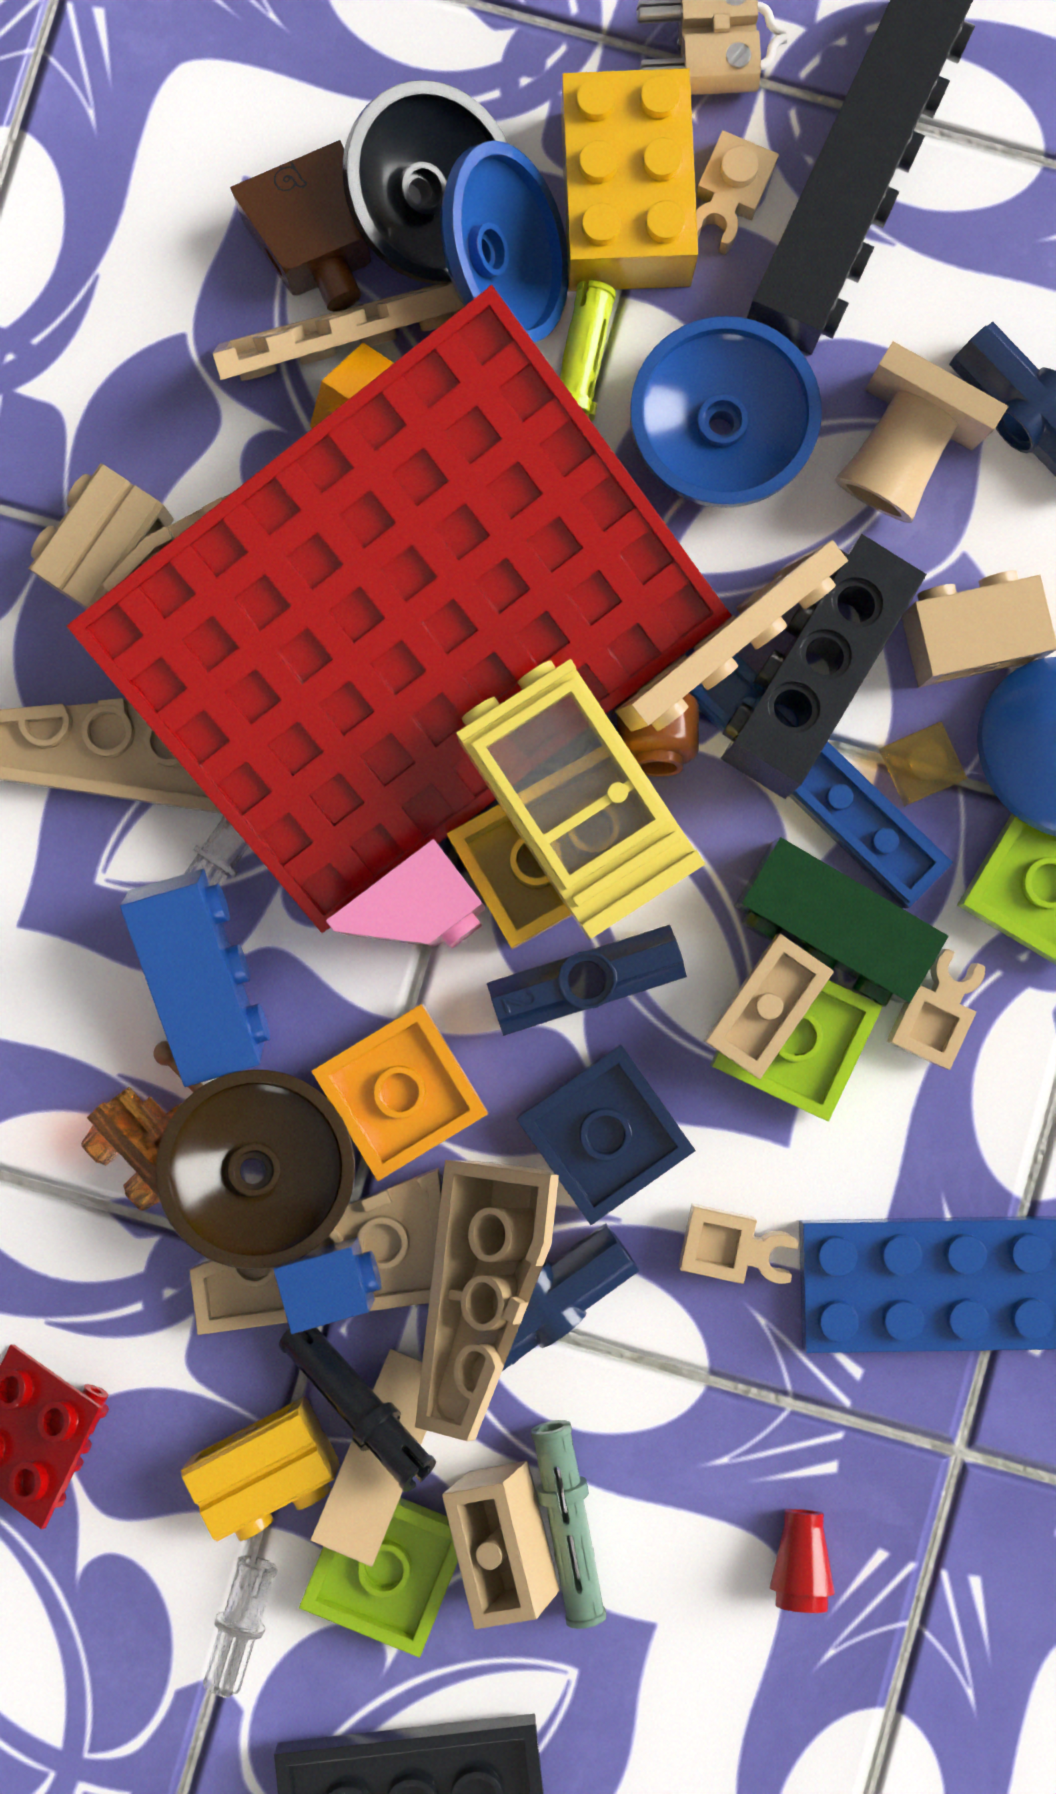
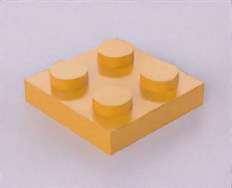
(400, 1092)

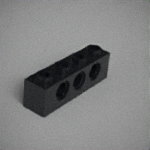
(781, 756)

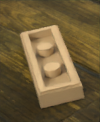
(364, 1489)

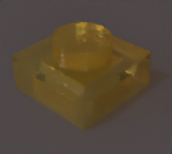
(922, 763)

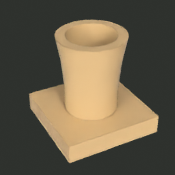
(921, 418)

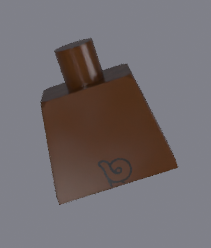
(306, 225)

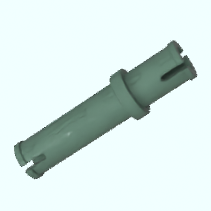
(582, 1594)

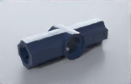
(1007, 374)
(627, 967)
(569, 1288)

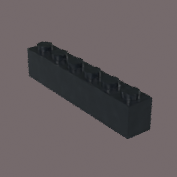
(856, 166)

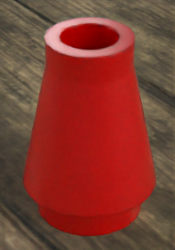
(802, 1564)

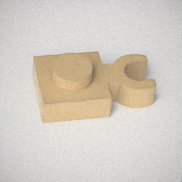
(733, 185)
(935, 1020)
(724, 1245)

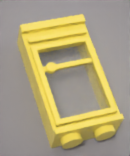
(577, 797)

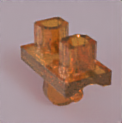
(134, 1131)

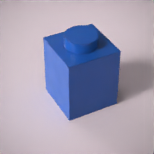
(328, 1285)

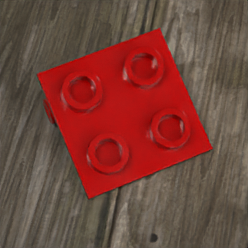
(42, 1434)

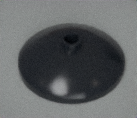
(403, 140)

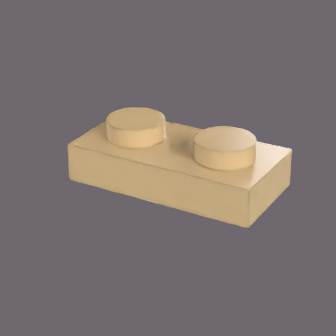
(768, 1006)

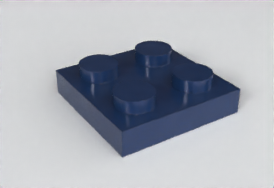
(605, 1134)

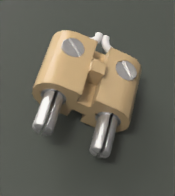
(715, 41)

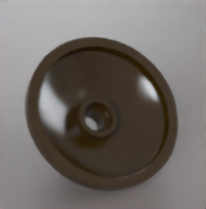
(303, 1161)

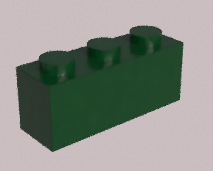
(840, 923)

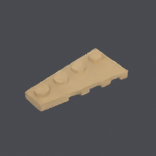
(317, 337)
(759, 621)
(95, 751)
(392, 1223)

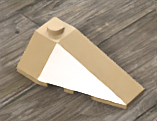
(485, 1268)

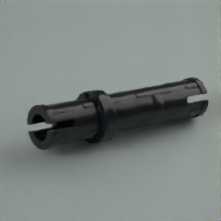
(373, 1422)

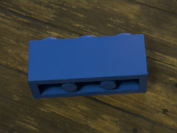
(195, 976)

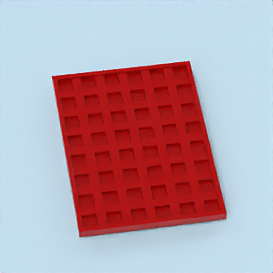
(383, 585)

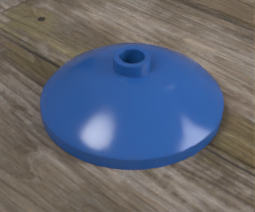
(505, 233)
(734, 374)
(1020, 743)

